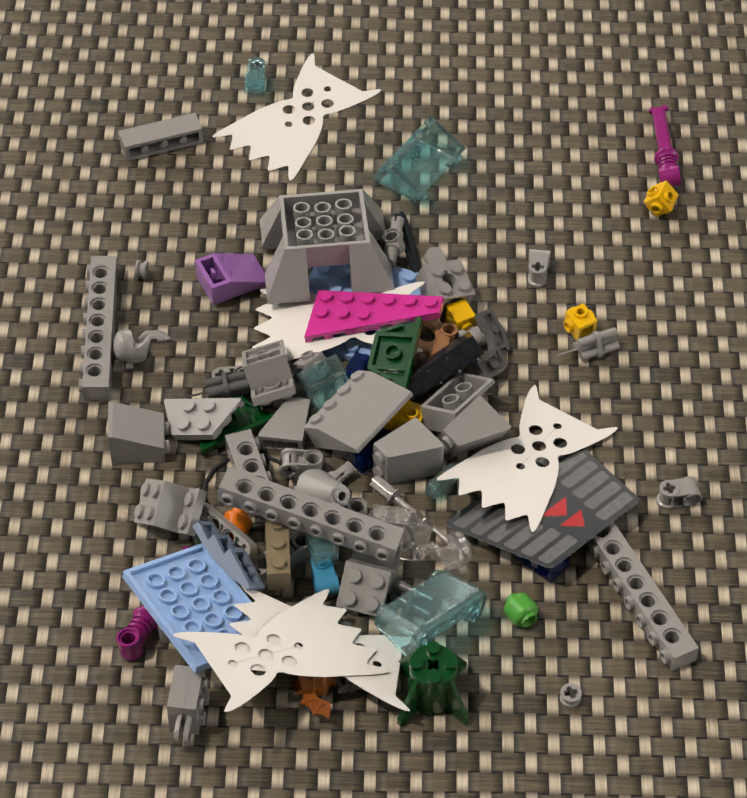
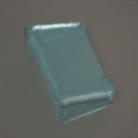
(420, 161)
(429, 610)

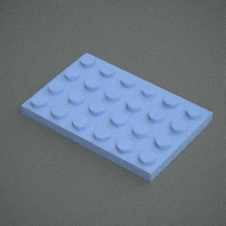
(188, 595)

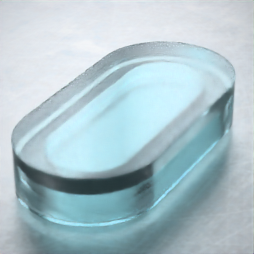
(436, 488)

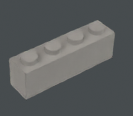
(160, 136)

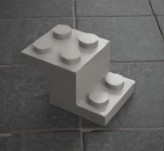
(268, 373)
(169, 506)
(367, 582)

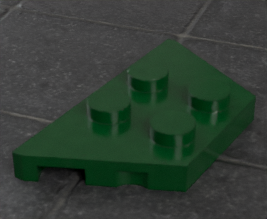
(395, 352)
(242, 419)

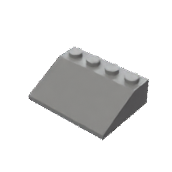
(356, 412)

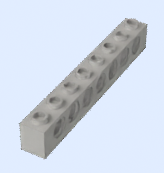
(99, 329)
(294, 508)
(647, 593)

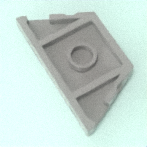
(200, 416)

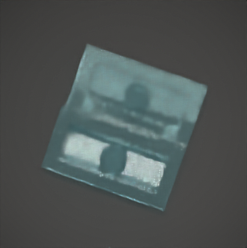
(323, 380)

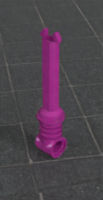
(666, 156)
(131, 639)

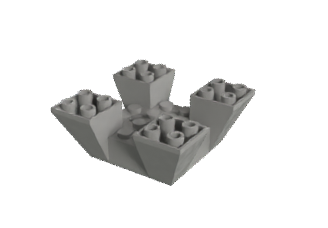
(324, 232)

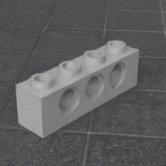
(244, 455)

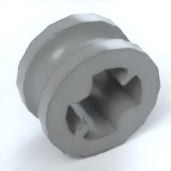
(141, 269)
(566, 700)

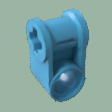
(325, 578)

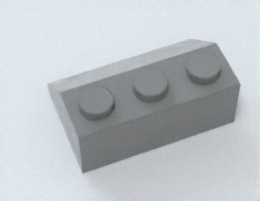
(453, 399)

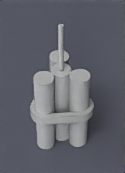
(596, 344)

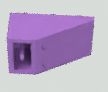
(229, 275)

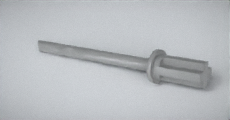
(392, 495)

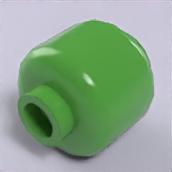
(521, 609)

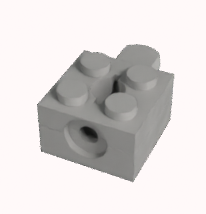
(440, 274)
(186, 702)

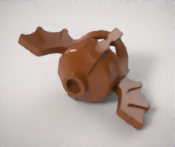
(311, 688)

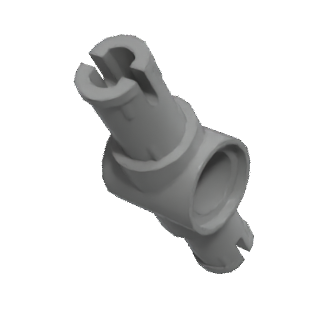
(394, 240)

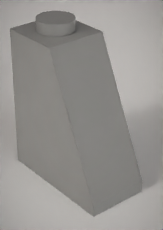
(286, 426)

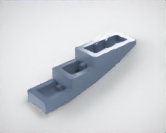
(231, 559)

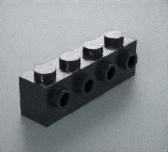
(443, 364)

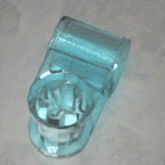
(255, 76)
(321, 550)

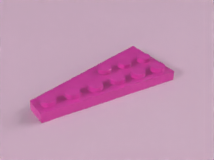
(363, 312)

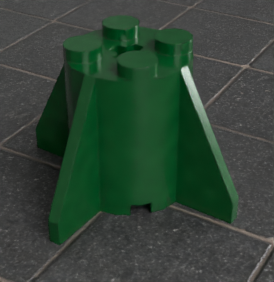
(432, 682)

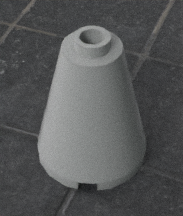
(323, 486)

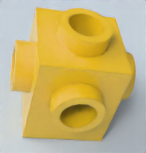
(661, 198)
(580, 321)

